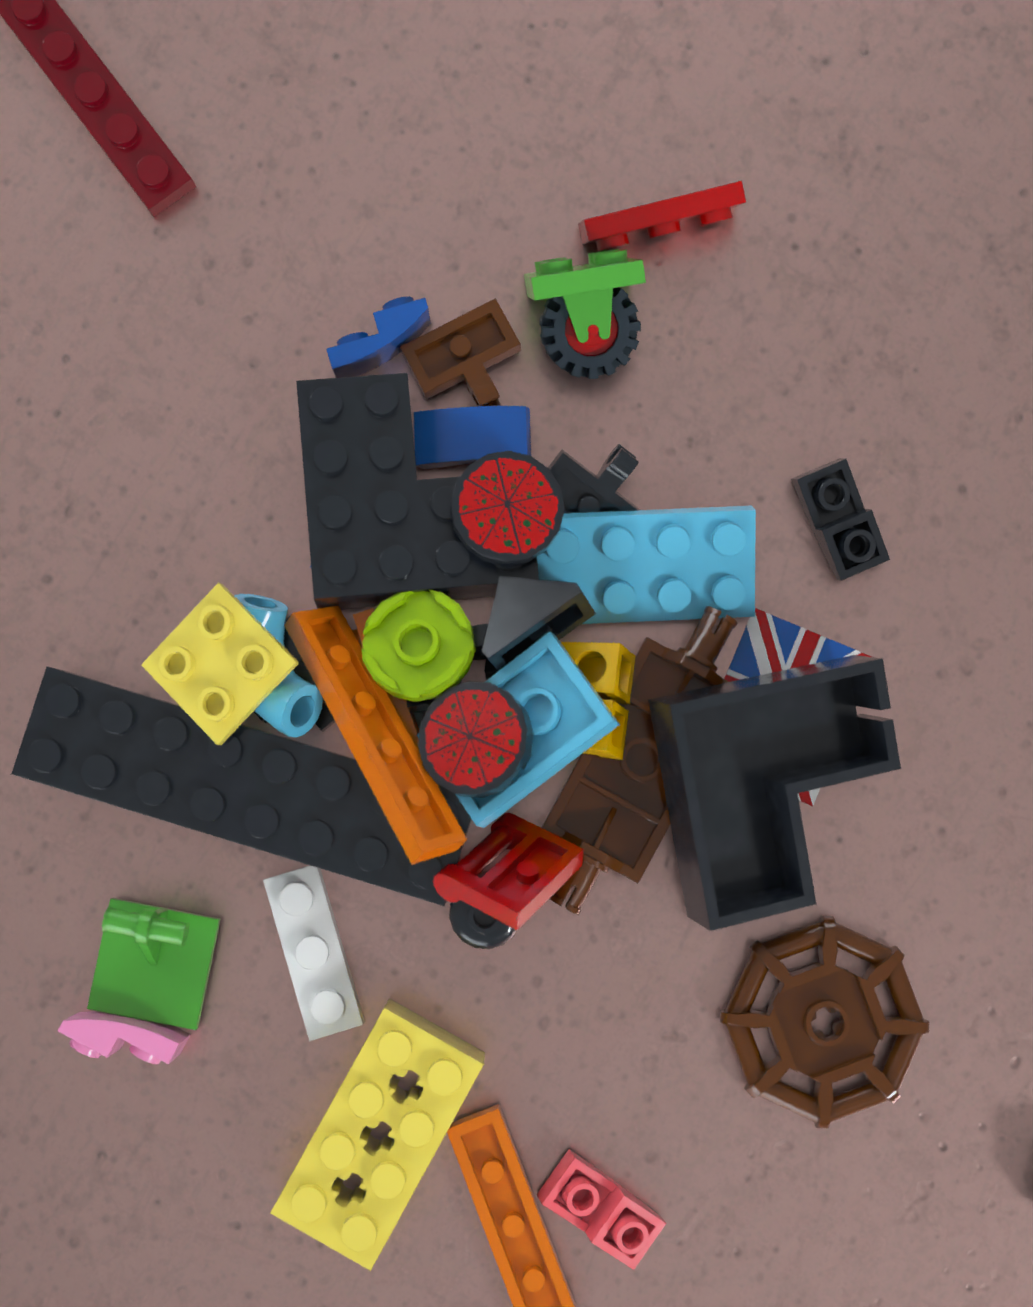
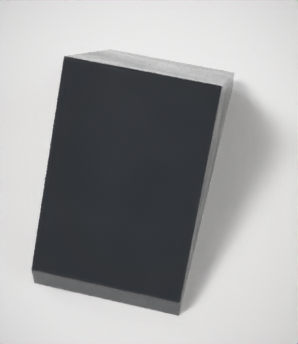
(529, 610)

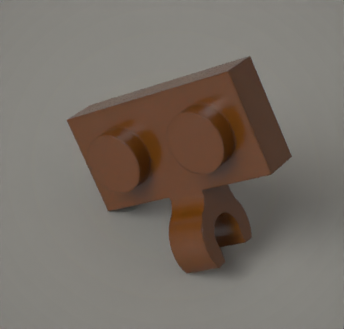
(463, 352)

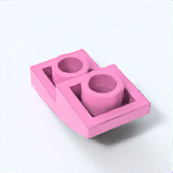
(105, 1033)

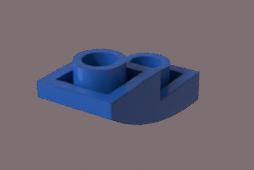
(396, 325)
(469, 433)

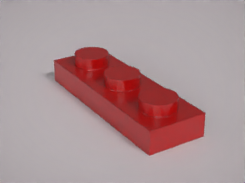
(662, 216)

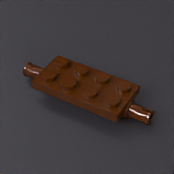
(621, 805)

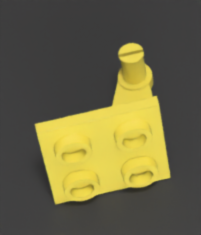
(219, 664)

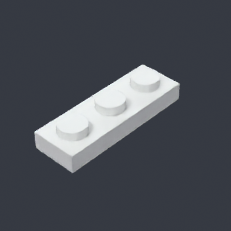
(314, 952)

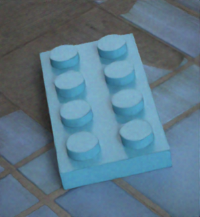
(657, 562)

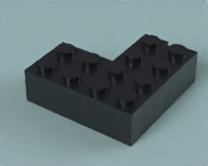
(366, 511)
(735, 773)

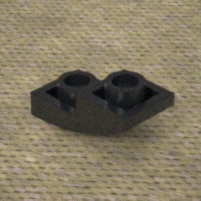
(839, 520)

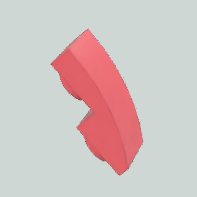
(601, 1209)

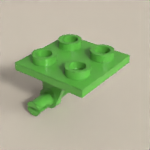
(153, 963)

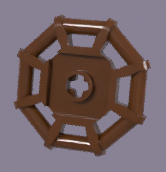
(808, 1050)

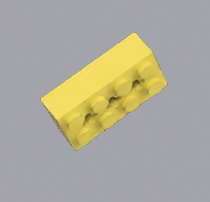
(363, 1218)

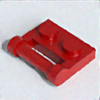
(520, 880)

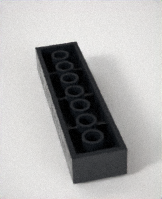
(246, 791)

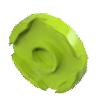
(418, 644)

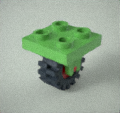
(587, 317)

